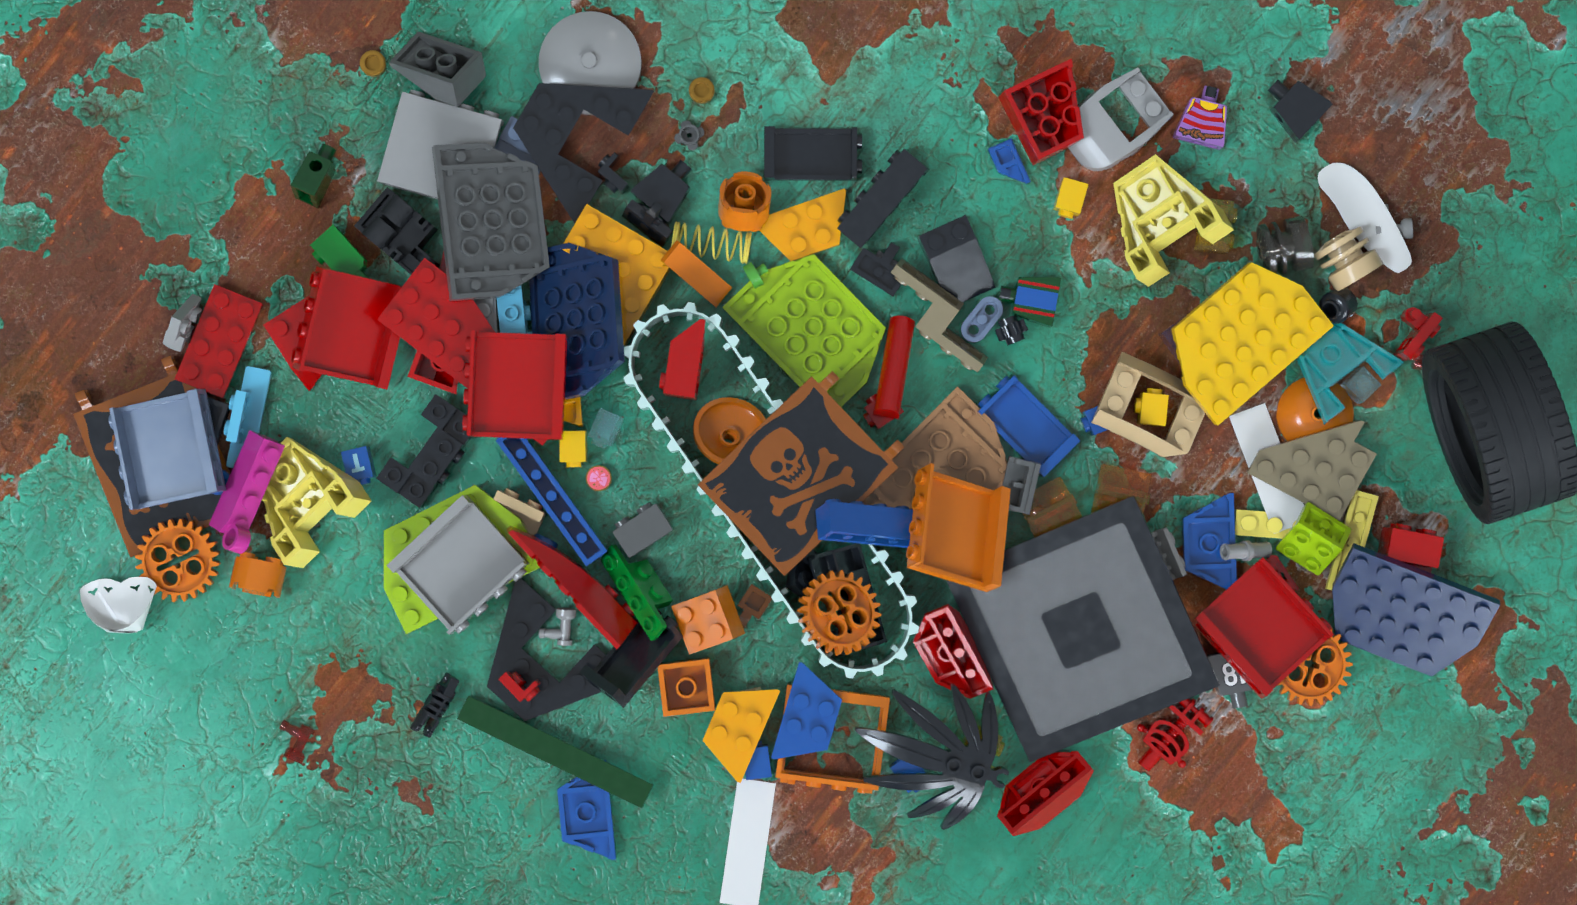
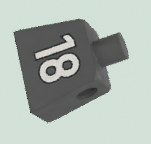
(1230, 681)

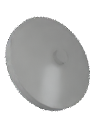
(590, 51)

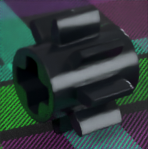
(1011, 330)

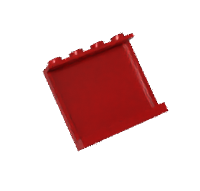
(342, 328)
(515, 385)
(1262, 627)

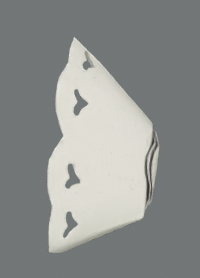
(122, 607)

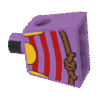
(1203, 121)

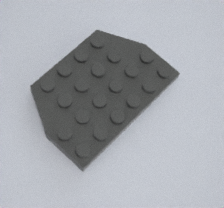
(488, 220)

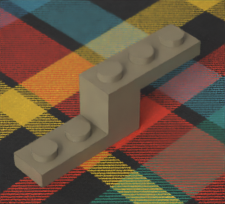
(939, 315)

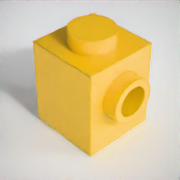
(1151, 408)

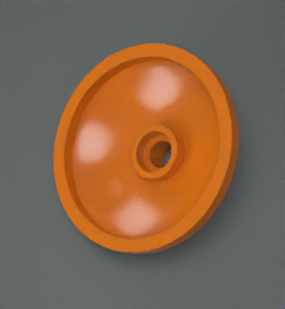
(1297, 408)
(723, 420)

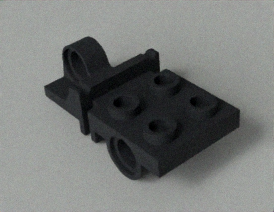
(397, 230)

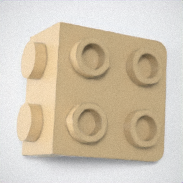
(528, 512)

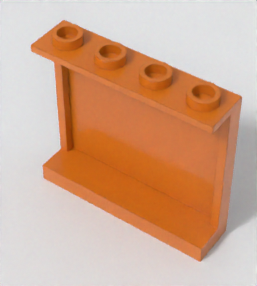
(958, 530)

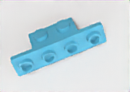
(513, 312)
(246, 409)

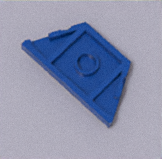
(1202, 537)
(807, 716)
(587, 817)

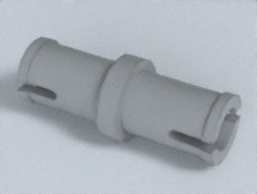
(1245, 550)

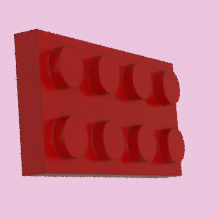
(219, 341)

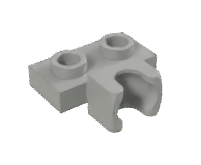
(180, 326)

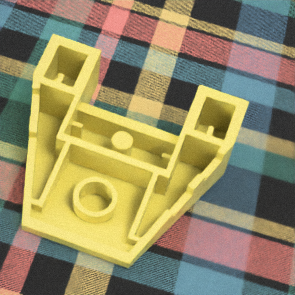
(1158, 210)
(301, 495)

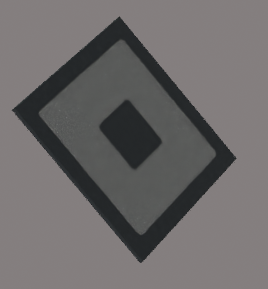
(1085, 631)

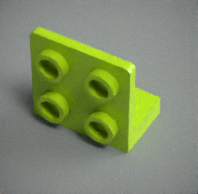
(1314, 539)

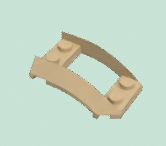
(1118, 395)

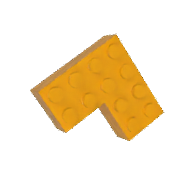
(638, 259)

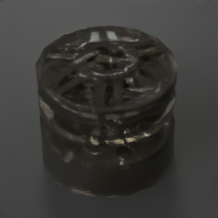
(1290, 246)

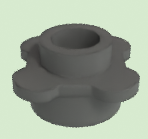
(687, 127)

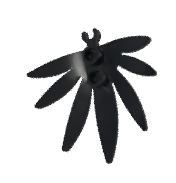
(960, 765)

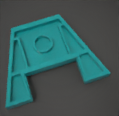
(1336, 356)

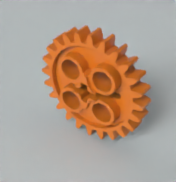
(168, 538)
(819, 622)
(1332, 670)

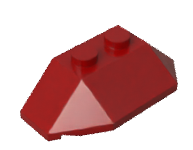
(951, 652)
(1043, 791)

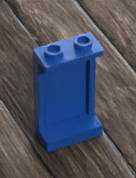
(1027, 424)

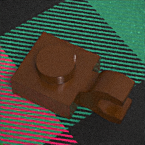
(753, 603)

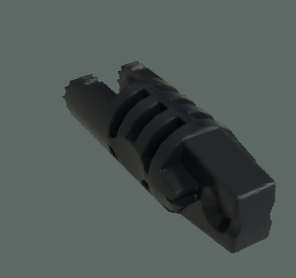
(435, 705)

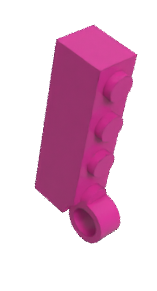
(245, 490)

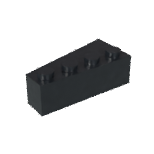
(882, 197)

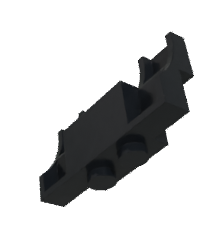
(434, 459)
(848, 559)

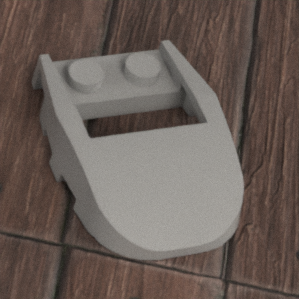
(1103, 141)

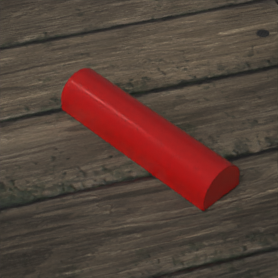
(894, 367)

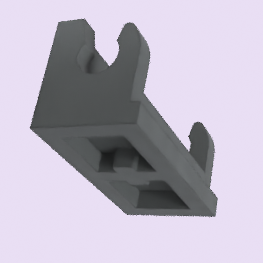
(1021, 478)

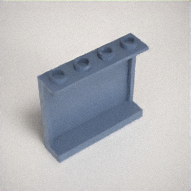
(167, 449)

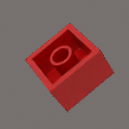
(1411, 547)

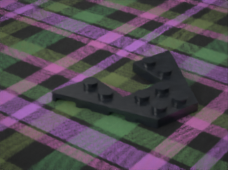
(549, 121)
(524, 617)

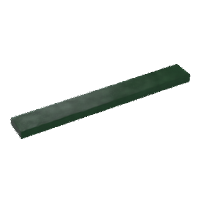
(555, 752)

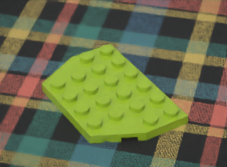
(810, 325)
(407, 605)

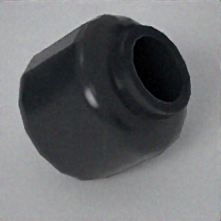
(1338, 305)

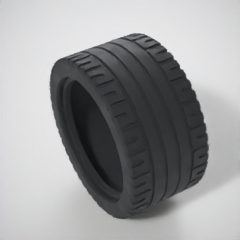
(1500, 422)

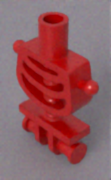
(1155, 753)

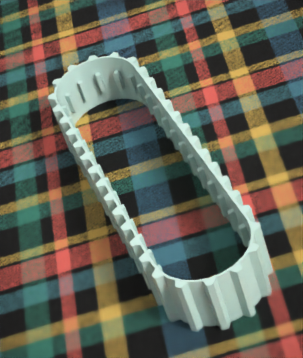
(659, 424)

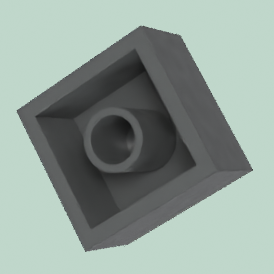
(643, 529)

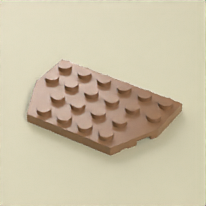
(958, 445)

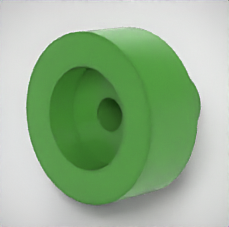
(754, 273)

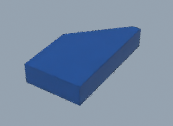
(1008, 161)

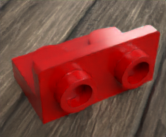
(515, 683)

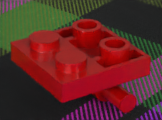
(1423, 328)

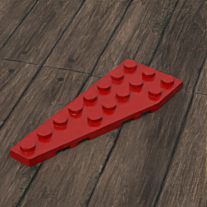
(434, 323)

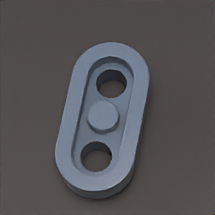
(982, 320)

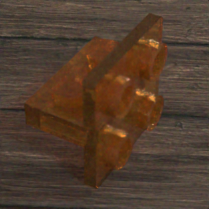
(1118, 484)
(1051, 507)

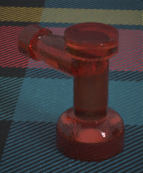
(302, 734)

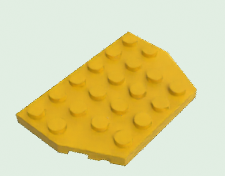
(1244, 338)

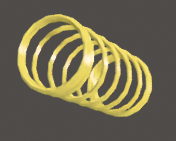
(676, 232)

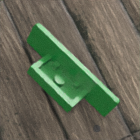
(640, 589)

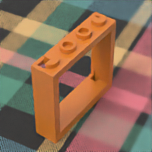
(841, 782)

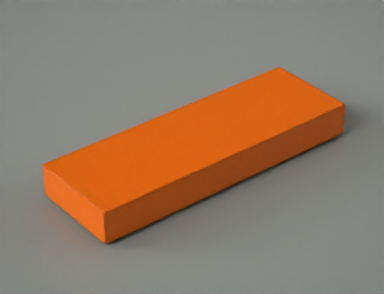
(696, 273)

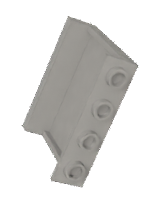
(419, 127)
(459, 564)

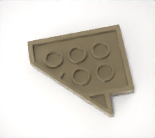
(1317, 467)

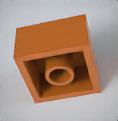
(708, 619)
(686, 687)

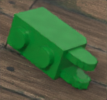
(339, 253)

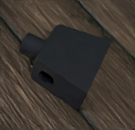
(1297, 107)
(665, 188)

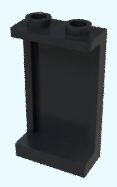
(811, 154)
(629, 666)

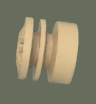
(1348, 258)

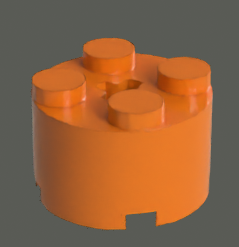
(744, 202)
(257, 575)

